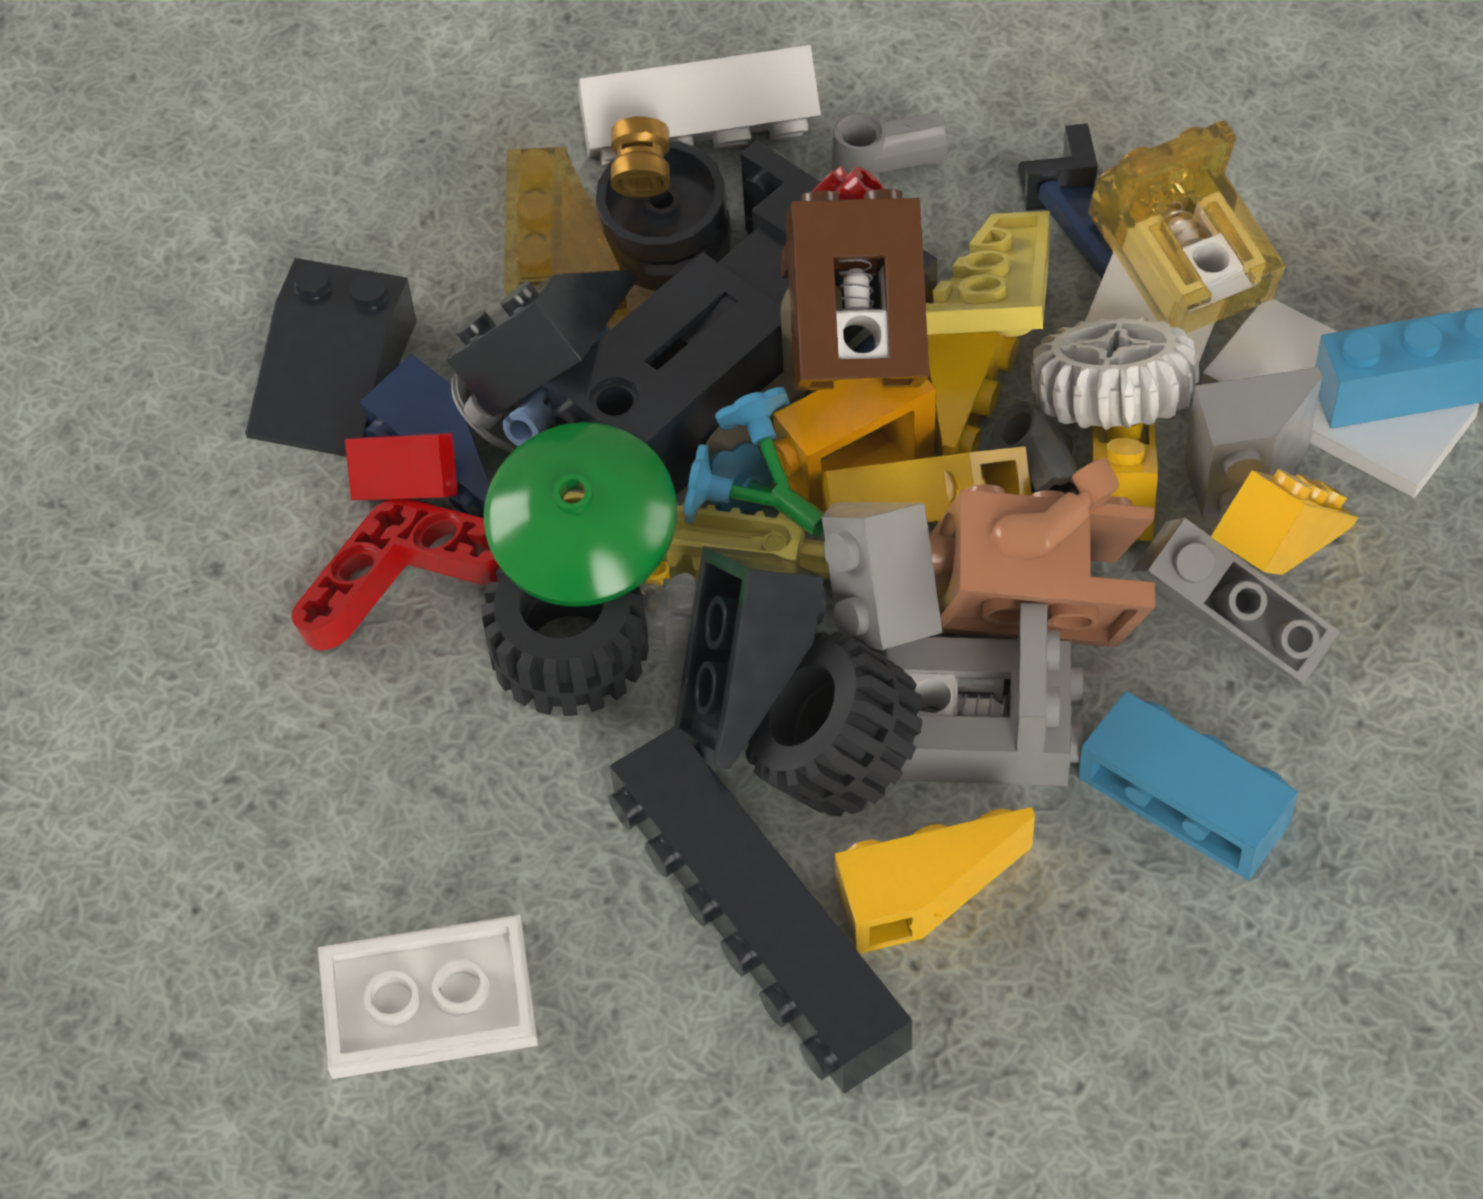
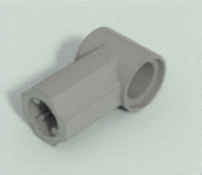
(888, 145)

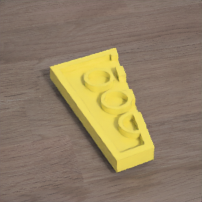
(999, 281)

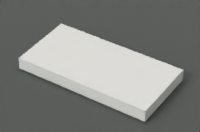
(1394, 450)

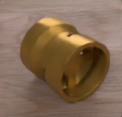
(640, 160)

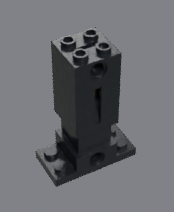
(702, 333)

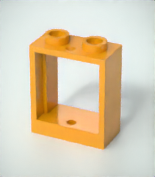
(843, 415)

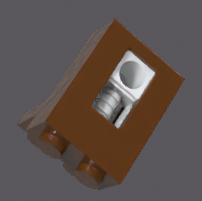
(856, 241)

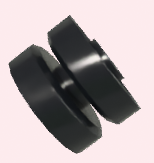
(668, 230)

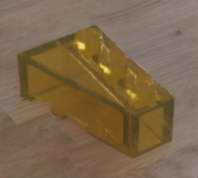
(550, 222)

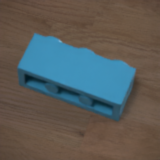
(1401, 368)
(1188, 784)

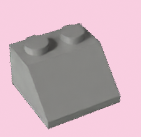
(1245, 428)
(881, 572)

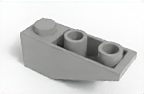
(1235, 599)

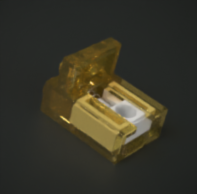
(1178, 213)

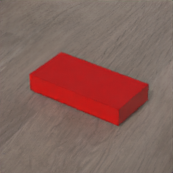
(401, 466)

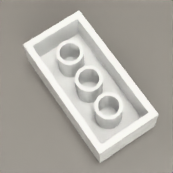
(706, 99)

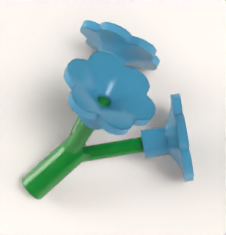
(741, 475)

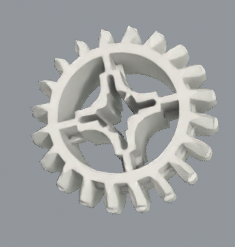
(1114, 372)

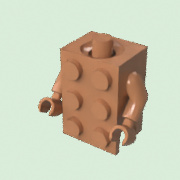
(1038, 549)

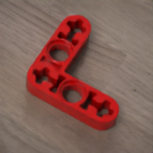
(389, 539)

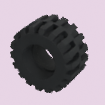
(563, 669)
(838, 727)

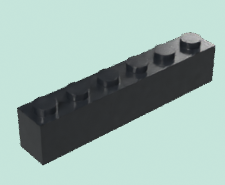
(761, 911)

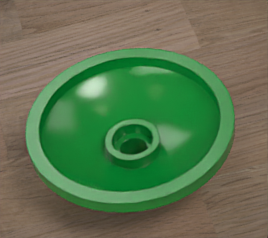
(588, 547)

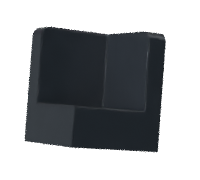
(1073, 170)

